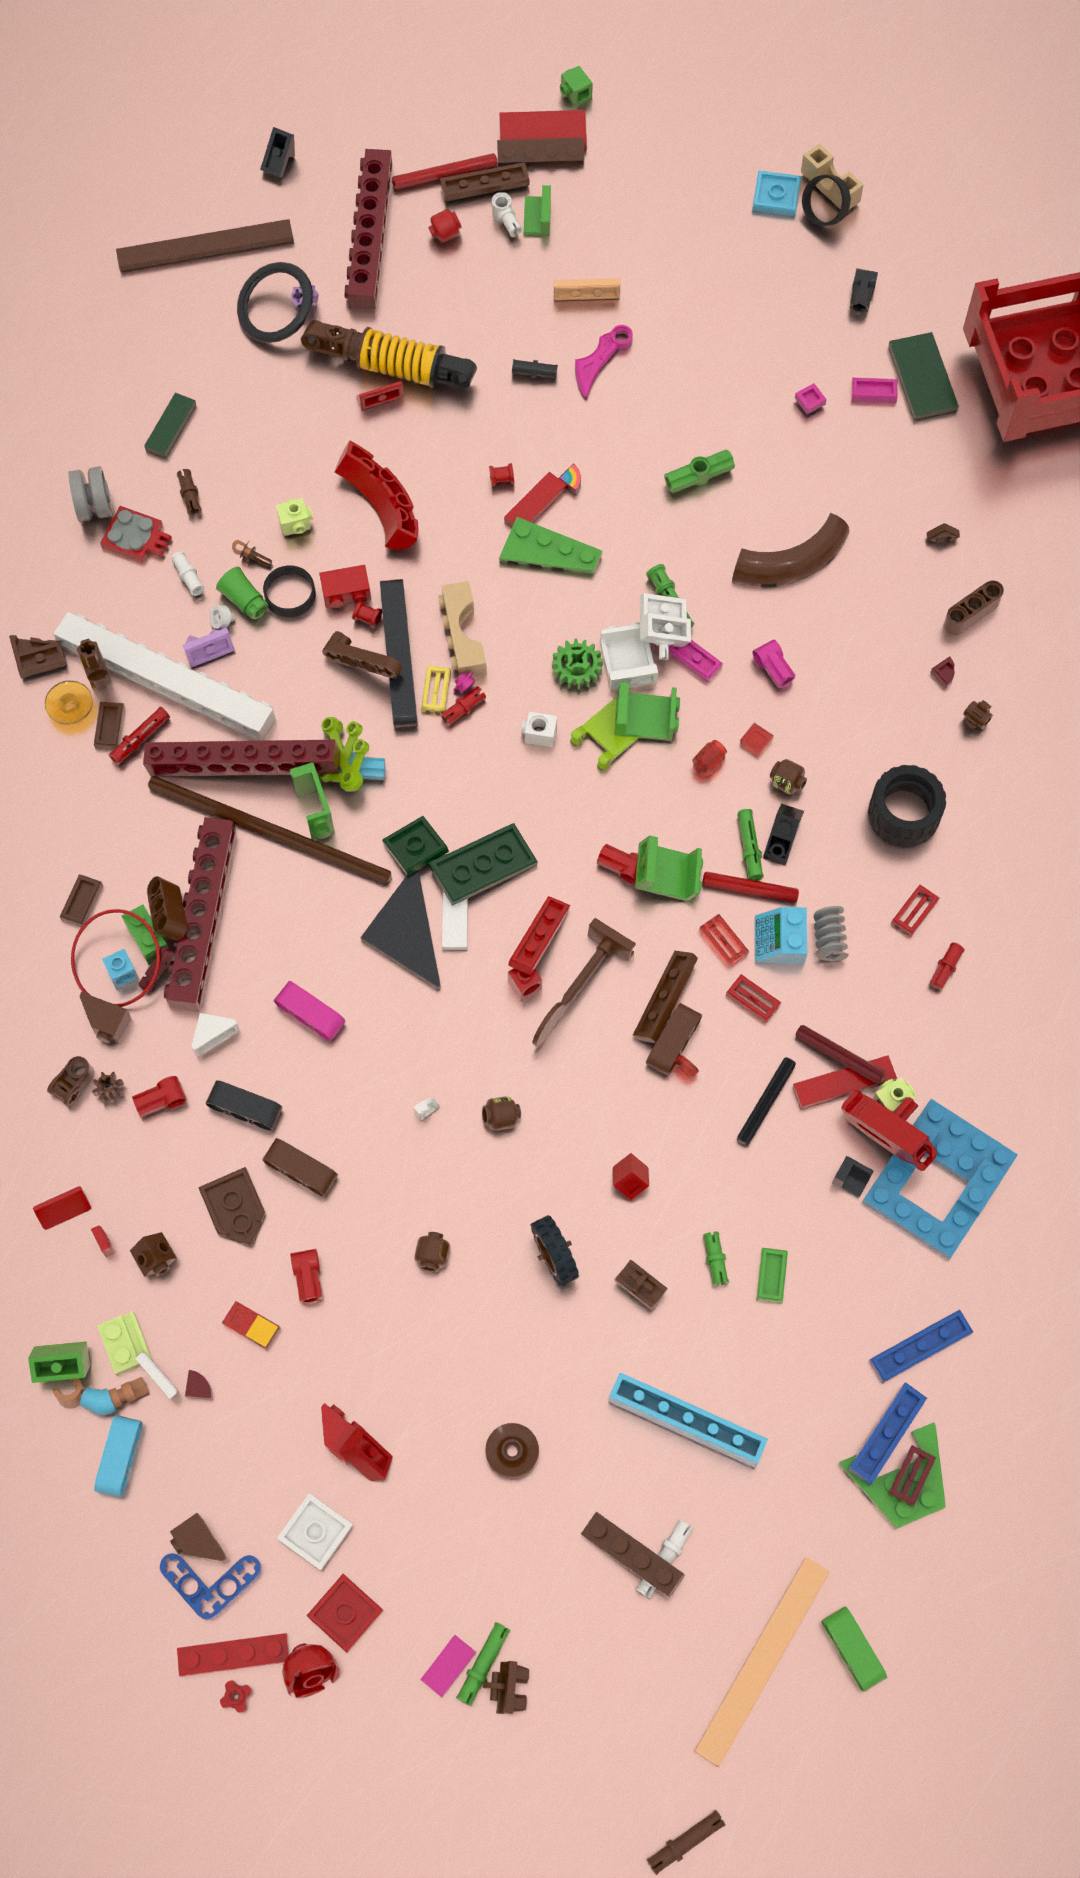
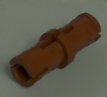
(189, 492)

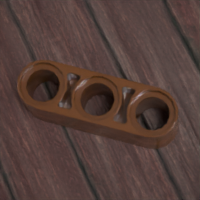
(978, 598)
(166, 908)
(674, 1039)
(300, 1167)

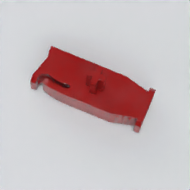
(890, 1128)

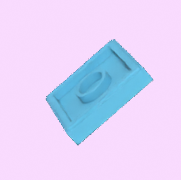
(776, 193)

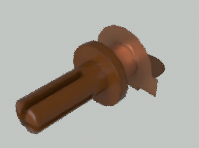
(250, 553)

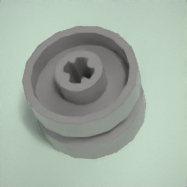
(89, 494)

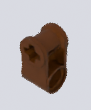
(70, 1082)

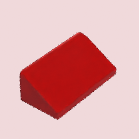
(380, 395)
(62, 1207)
(366, 1455)

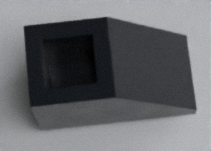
(783, 833)

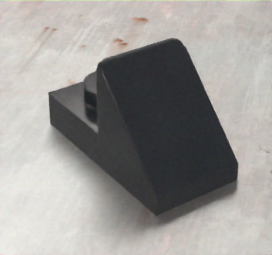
(279, 149)

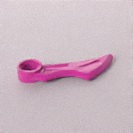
(589, 366)

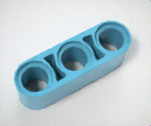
(118, 1456)

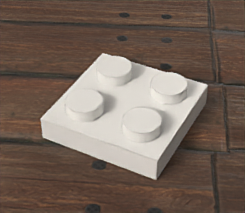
(315, 1532)

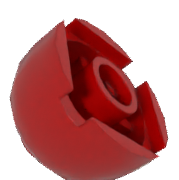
(307, 1669)

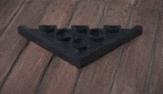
(404, 932)

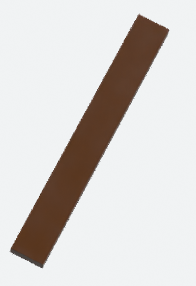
(204, 245)

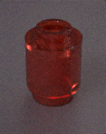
(709, 757)

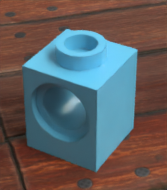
(120, 969)

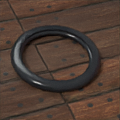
(297, 322)

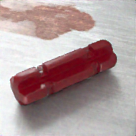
(165, 955)

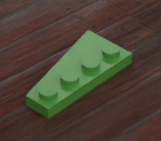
(540, 546)

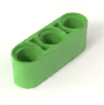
(854, 1649)

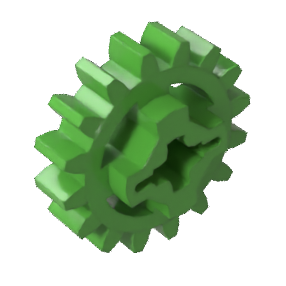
(577, 664)

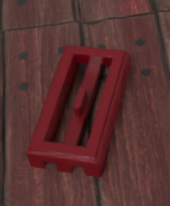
(902, 1496)

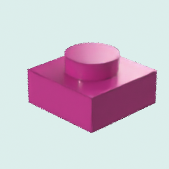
(810, 398)

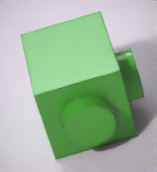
(576, 86)

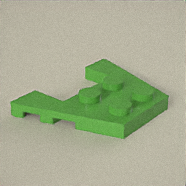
(931, 1495)

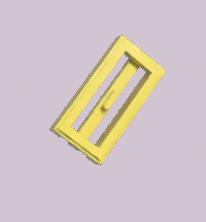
(434, 707)

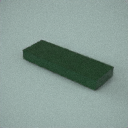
(170, 425)

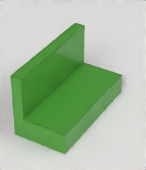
(537, 213)

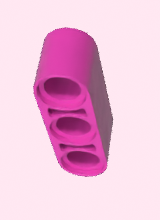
(309, 1011)

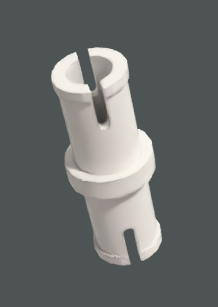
(187, 573)

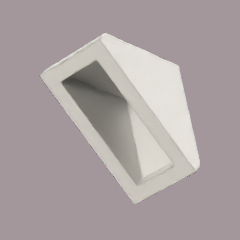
(212, 1031)

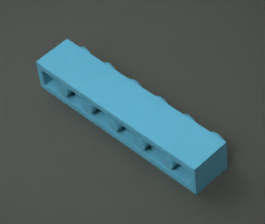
(687, 1420)

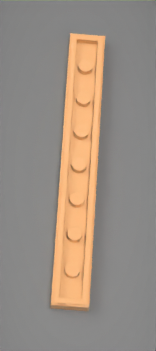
(761, 1662)

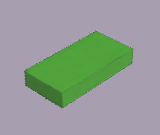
(772, 1275)

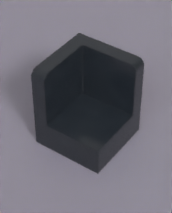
(852, 1177)

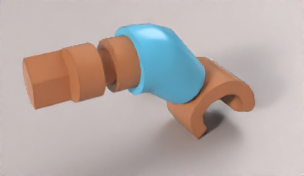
(101, 1401)

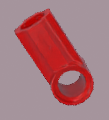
(619, 862)
(166, 1095)
(306, 1268)

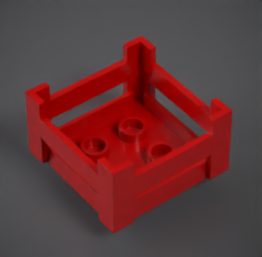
(1028, 354)

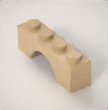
(458, 605)

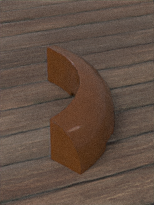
(794, 563)

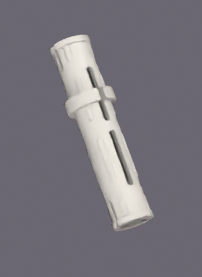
(668, 1552)

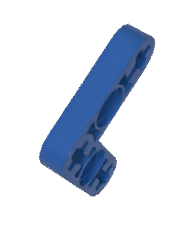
(203, 1592)

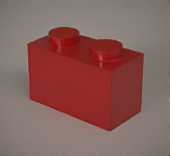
(345, 586)

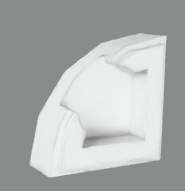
(425, 1108)

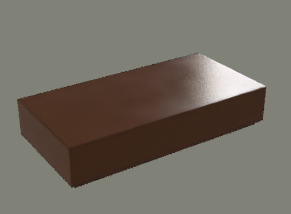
(109, 725)
(81, 900)

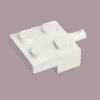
(664, 622)

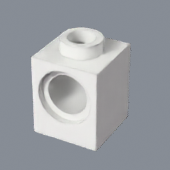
(541, 738)

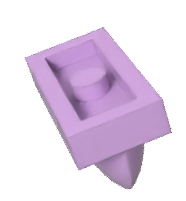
(208, 647)

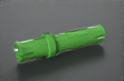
(751, 851)
(483, 1663)

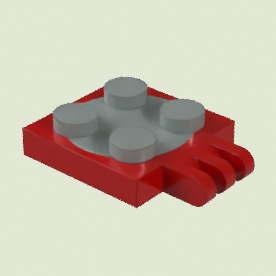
(135, 535)

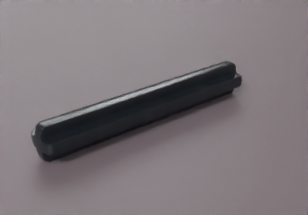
(766, 1101)

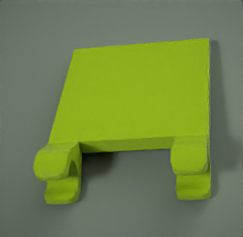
(602, 729)

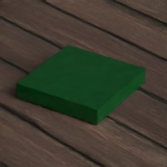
(415, 845)

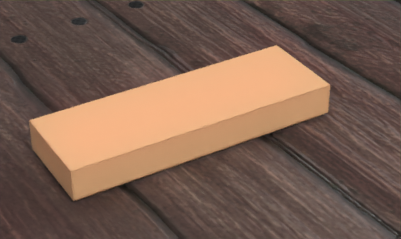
(586, 289)

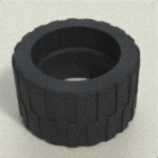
(914, 780)

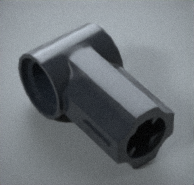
(863, 286)

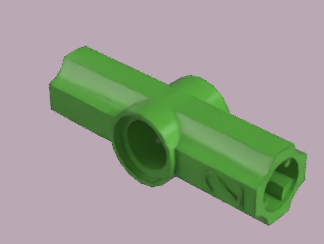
(688, 475)

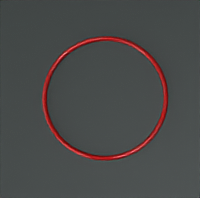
(154, 939)

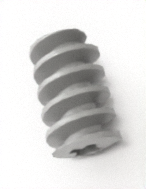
(829, 935)

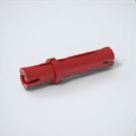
(119, 754)

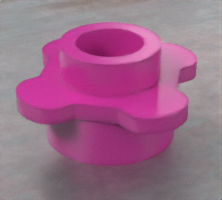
(464, 682)

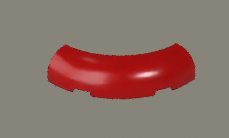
(383, 492)

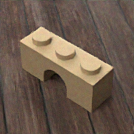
(820, 162)

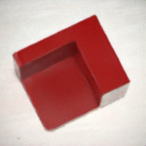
(630, 1176)

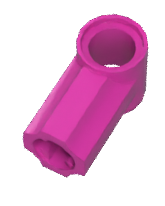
(771, 658)

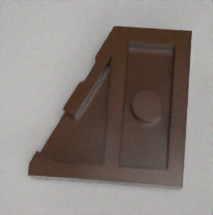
(36, 655)

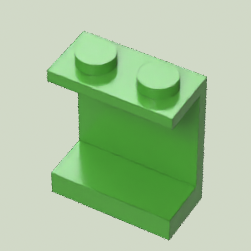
(646, 714)
(305, 783)
(668, 870)

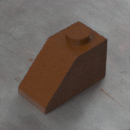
(105, 1018)
(197, 1541)

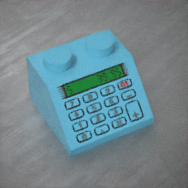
(781, 936)

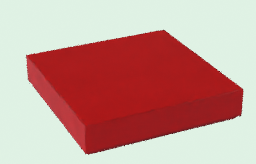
(345, 1613)

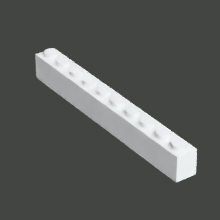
(169, 678)

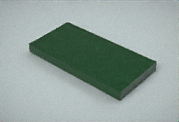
(923, 375)
(483, 864)

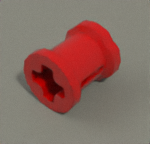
(501, 474)
(367, 614)

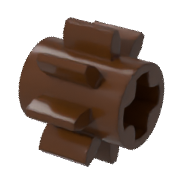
(977, 714)
(106, 1081)

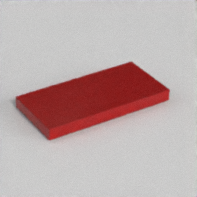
(543, 125)

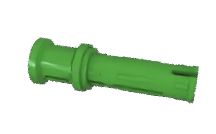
(666, 587)

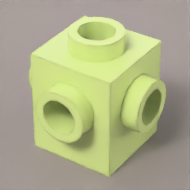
(294, 516)
(893, 1093)

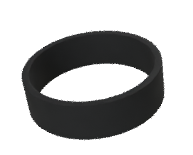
(806, 200)
(286, 570)

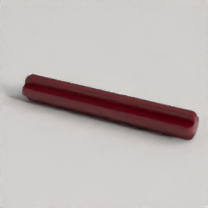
(840, 1054)

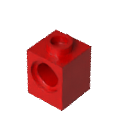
(524, 984)

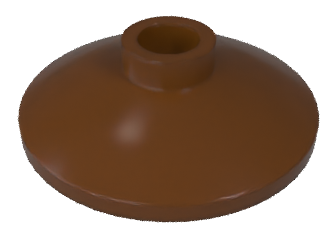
(509, 1436)

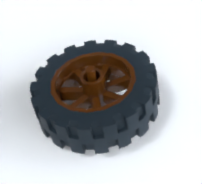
(554, 1250)

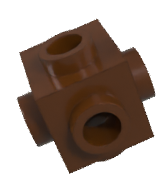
(153, 1254)

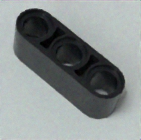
(243, 1105)

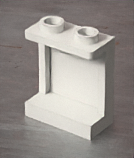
(627, 657)

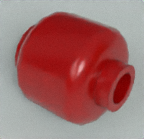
(444, 226)

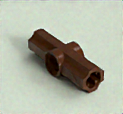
(93, 664)

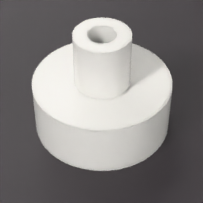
(220, 616)

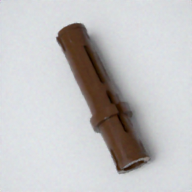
(685, 1842)

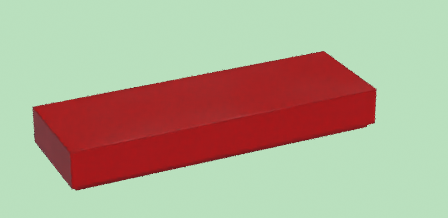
(537, 499)

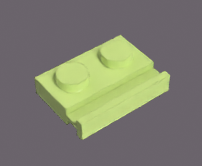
(123, 1342)

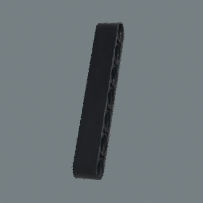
(398, 647)

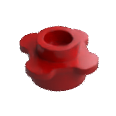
(239, 1703)

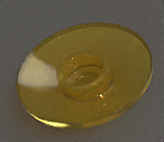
(68, 693)

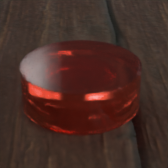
(686, 1066)

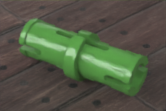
(716, 1258)

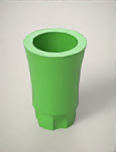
(242, 593)

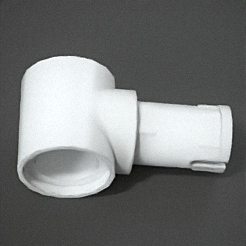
(504, 213)

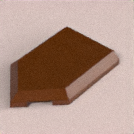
(234, 1206)

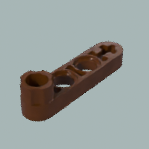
(340, 651)

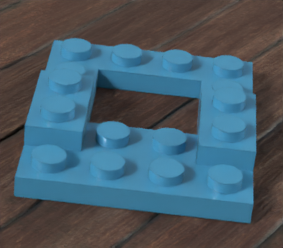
(962, 1152)

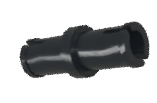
(534, 369)

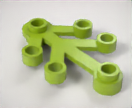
(351, 777)

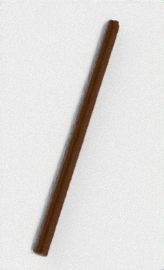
(270, 830)

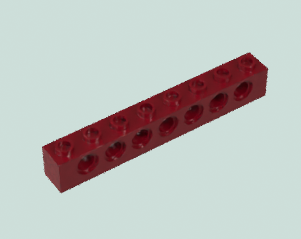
(370, 229)
(240, 757)
(190, 995)

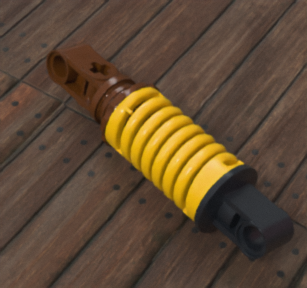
(390, 355)

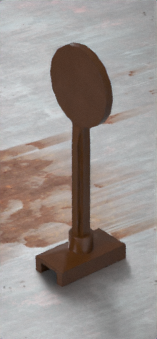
(609, 941)

